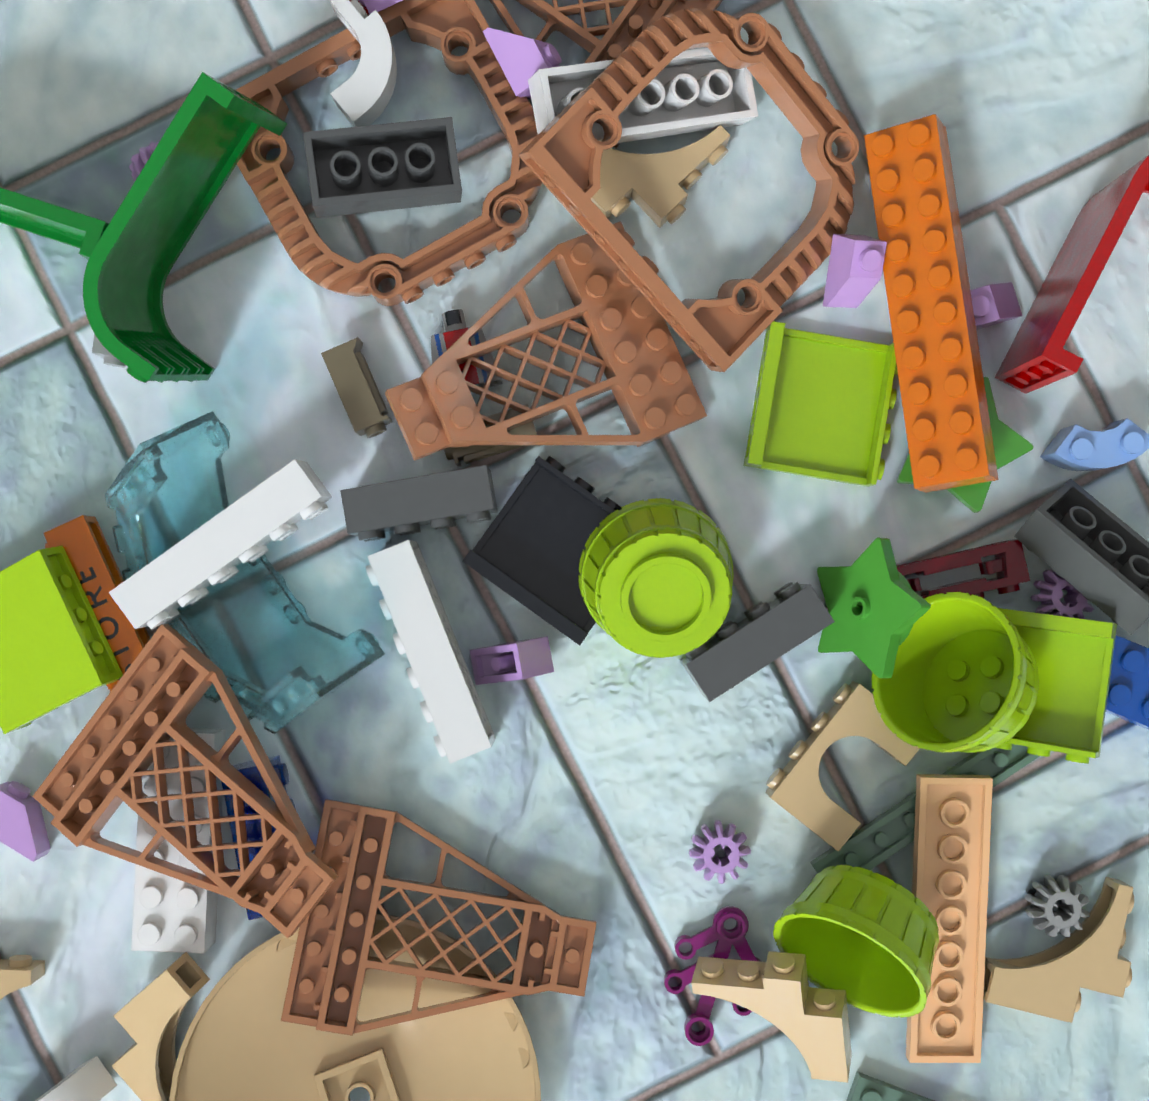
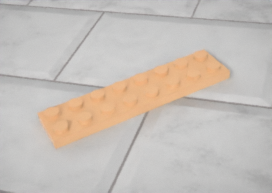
(952, 882)

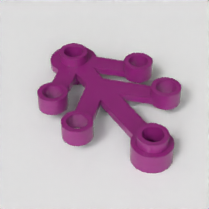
(722, 950)

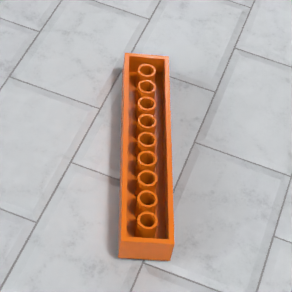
(930, 306)

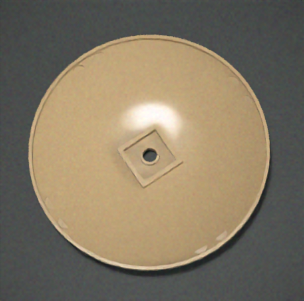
(248, 1054)

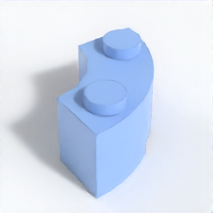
(1088, 450)

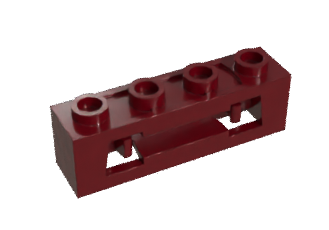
(1008, 565)

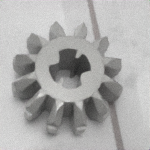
(1068, 912)

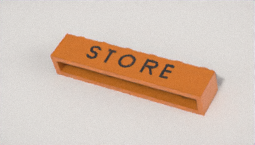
(98, 576)

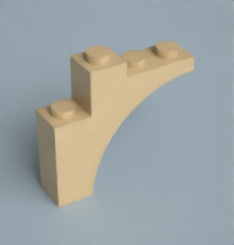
(656, 179)
(1088, 959)
(781, 994)

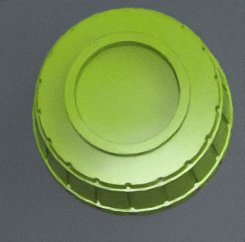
(657, 577)
(959, 678)
(863, 939)

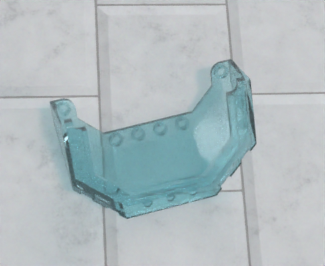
(250, 623)

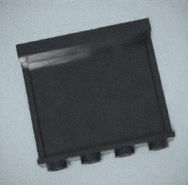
(538, 545)

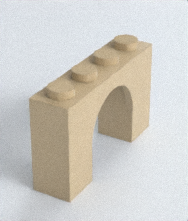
(798, 784)

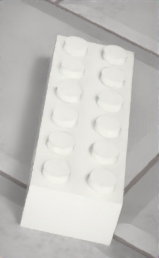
(685, 97)
(220, 545)
(431, 650)
(168, 911)

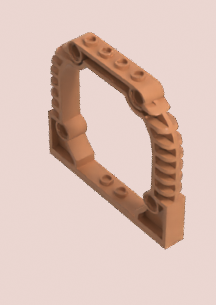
(441, 26)
(570, 162)

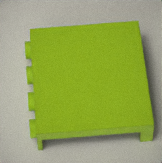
(822, 406)
(47, 639)
(1074, 682)

